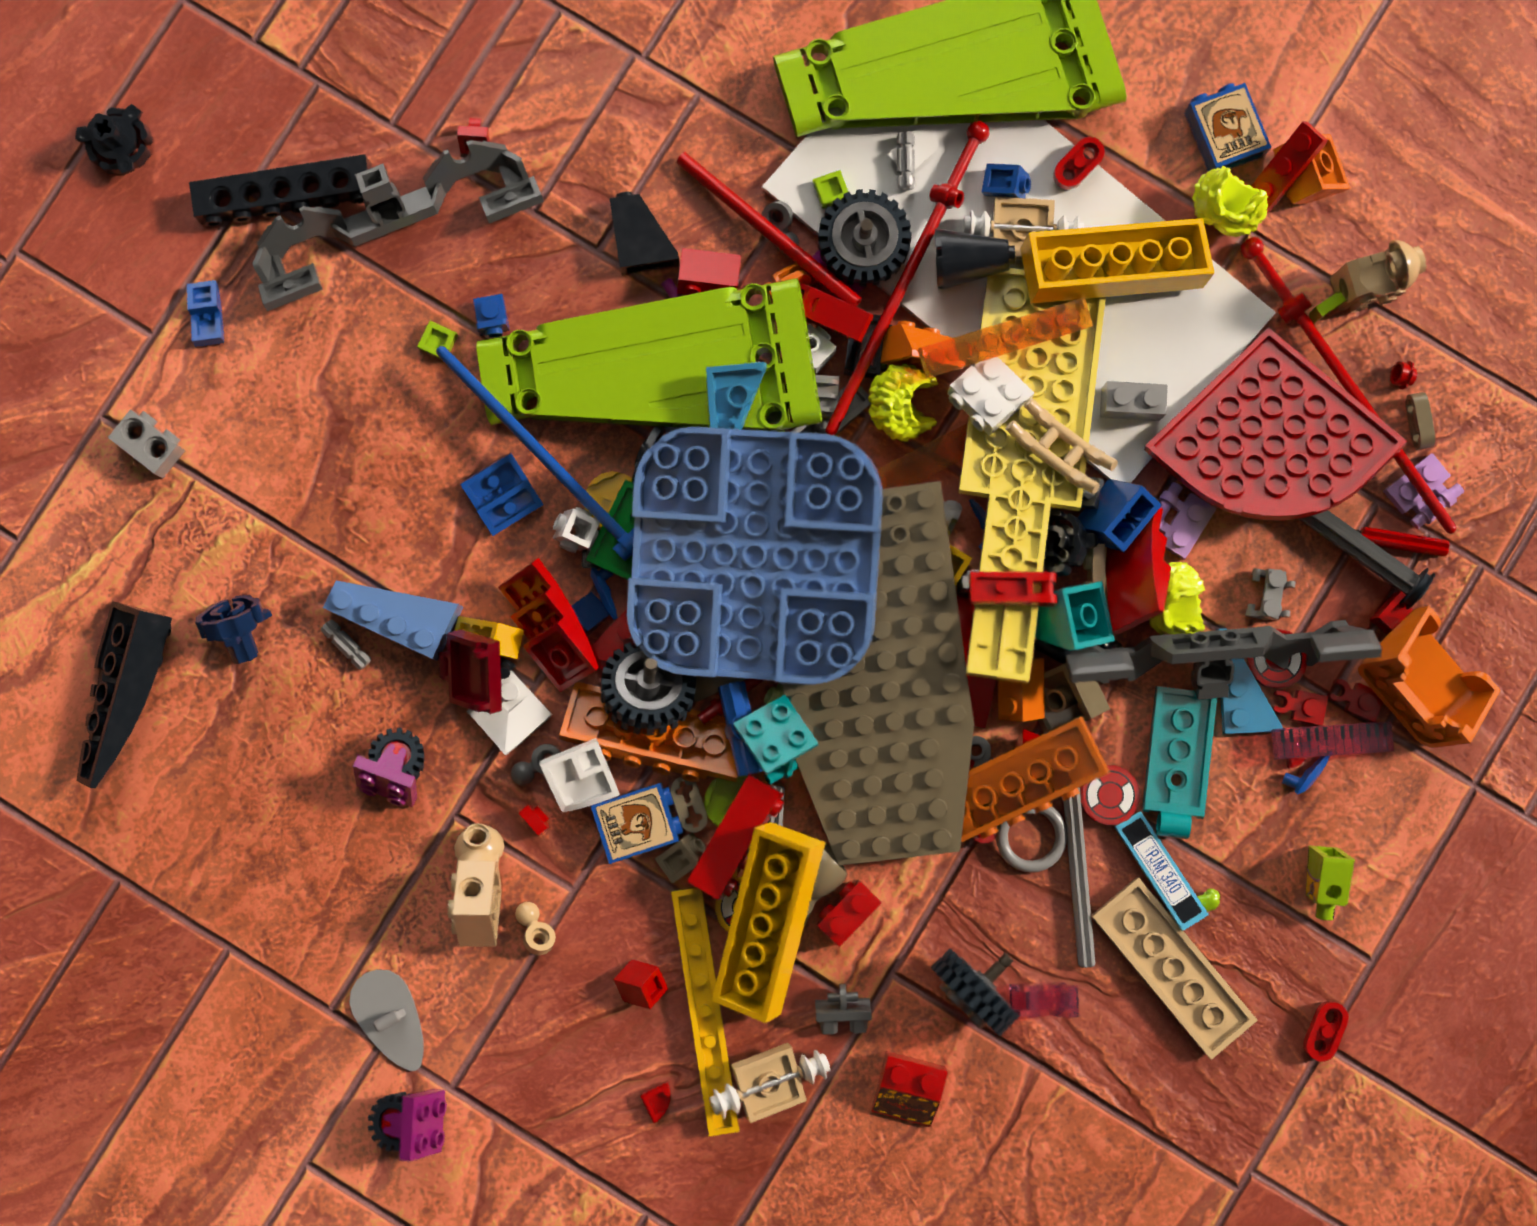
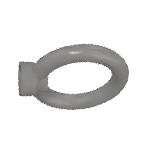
(1040, 864)

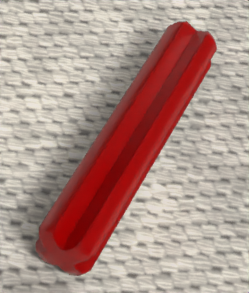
(1406, 541)

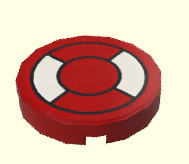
(1272, 675)
(1111, 797)

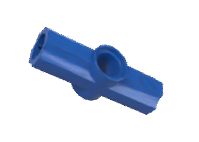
(735, 707)

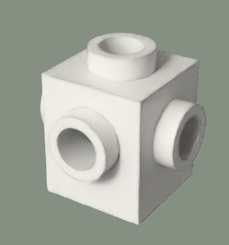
(823, 348)
(585, 528)

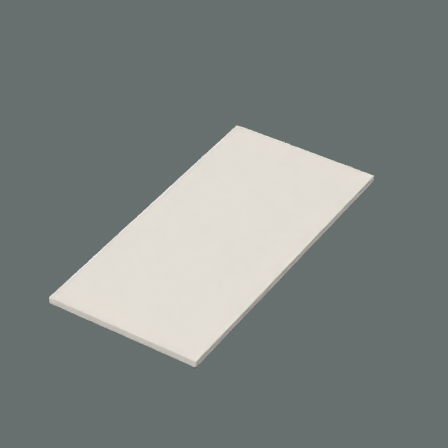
(1145, 337)

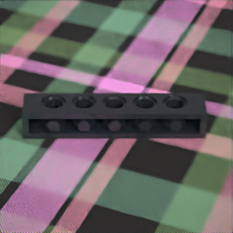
(209, 192)

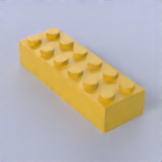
(1116, 260)
(768, 921)

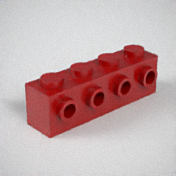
(732, 840)

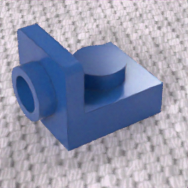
(1006, 181)
(491, 315)

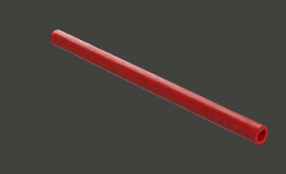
(768, 230)

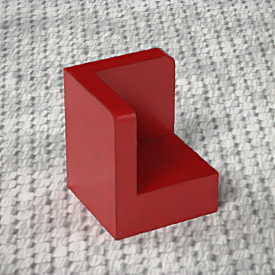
(1391, 613)
(640, 984)

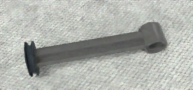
(1371, 556)

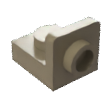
(681, 857)

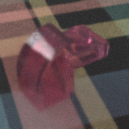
(1044, 999)

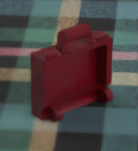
(472, 671)

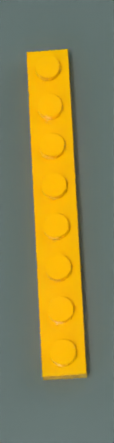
(704, 1013)

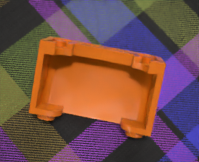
(1426, 685)

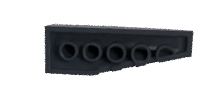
(128, 666)

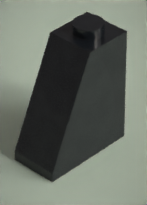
(639, 236)

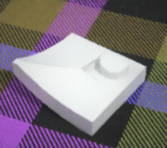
(519, 718)
(579, 776)

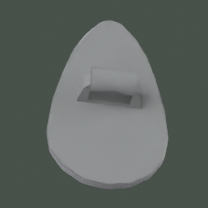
(389, 1017)

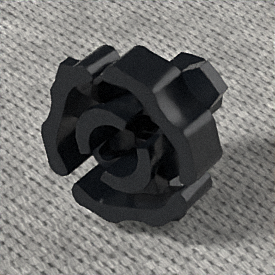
(115, 139)
(1066, 545)

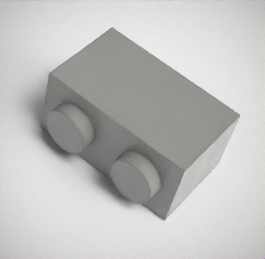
(1133, 401)

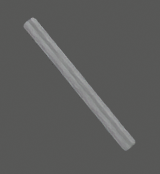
(1079, 882)

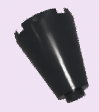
(969, 257)

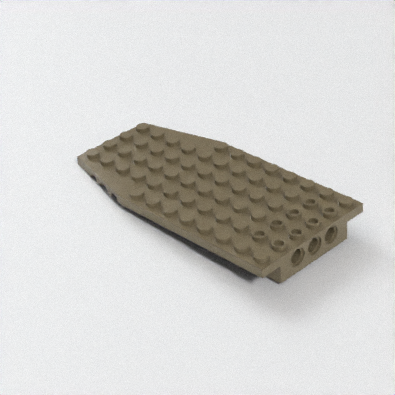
(901, 719)

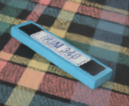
(1161, 871)

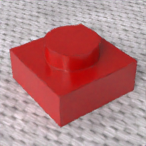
(535, 818)

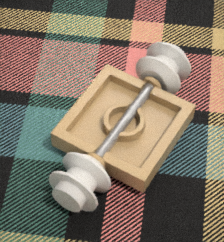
(1016, 218)
(769, 1083)

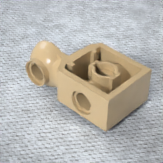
(1378, 276)
(476, 886)

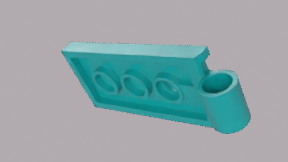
(1182, 746)

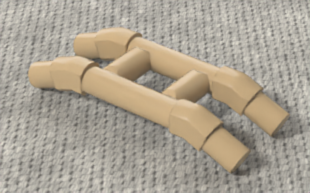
(1055, 430)

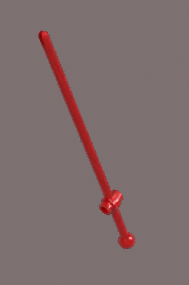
(946, 197)
(1295, 309)

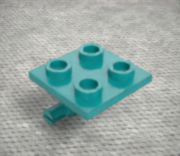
(776, 738)

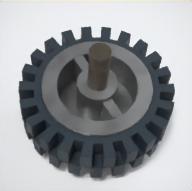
(864, 237)
(644, 693)
(975, 991)

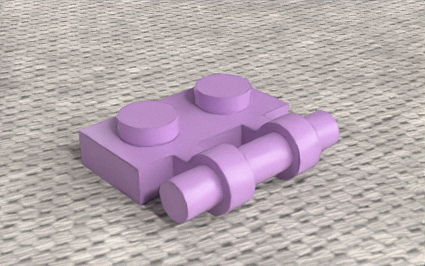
(1405, 496)
(1187, 524)

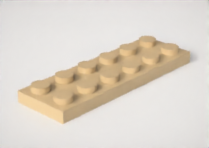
(1174, 968)

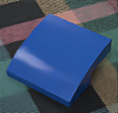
(501, 494)

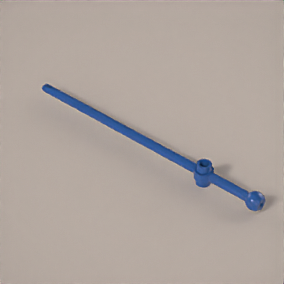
(625, 545)

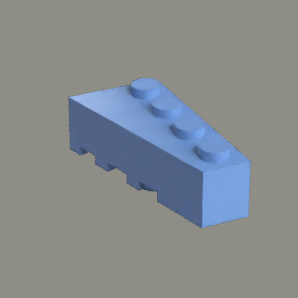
(402, 617)

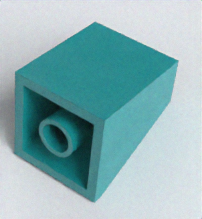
(1077, 620)

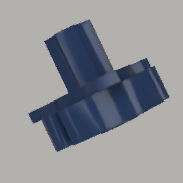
(233, 626)

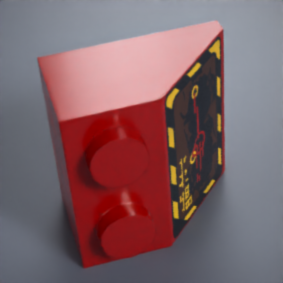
(909, 1089)

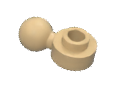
(527, 915)

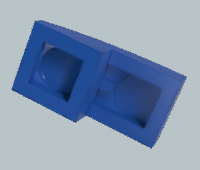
(205, 313)

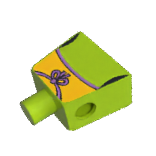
(1328, 879)

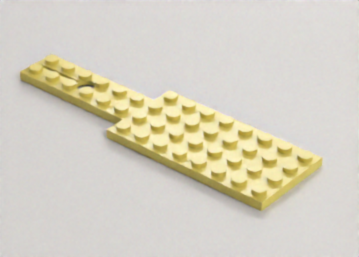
(1017, 481)

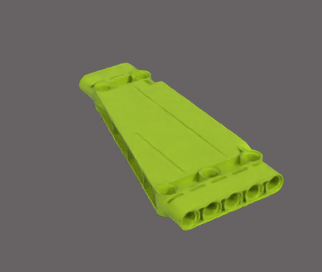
(956, 67)
(652, 360)

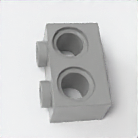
(144, 447)

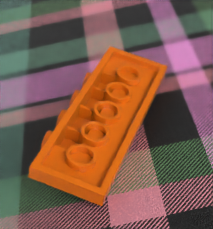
(687, 749)
(1030, 778)

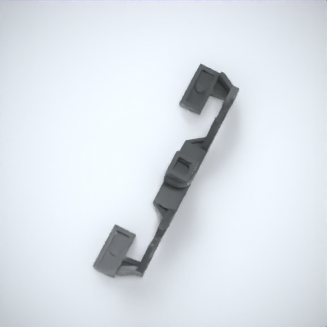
(386, 213)
(1214, 652)

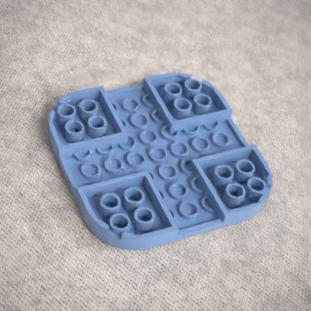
(755, 554)

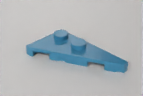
(732, 393)
(1246, 705)

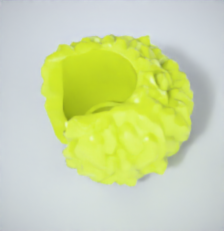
(1229, 203)
(892, 404)
(1182, 602)

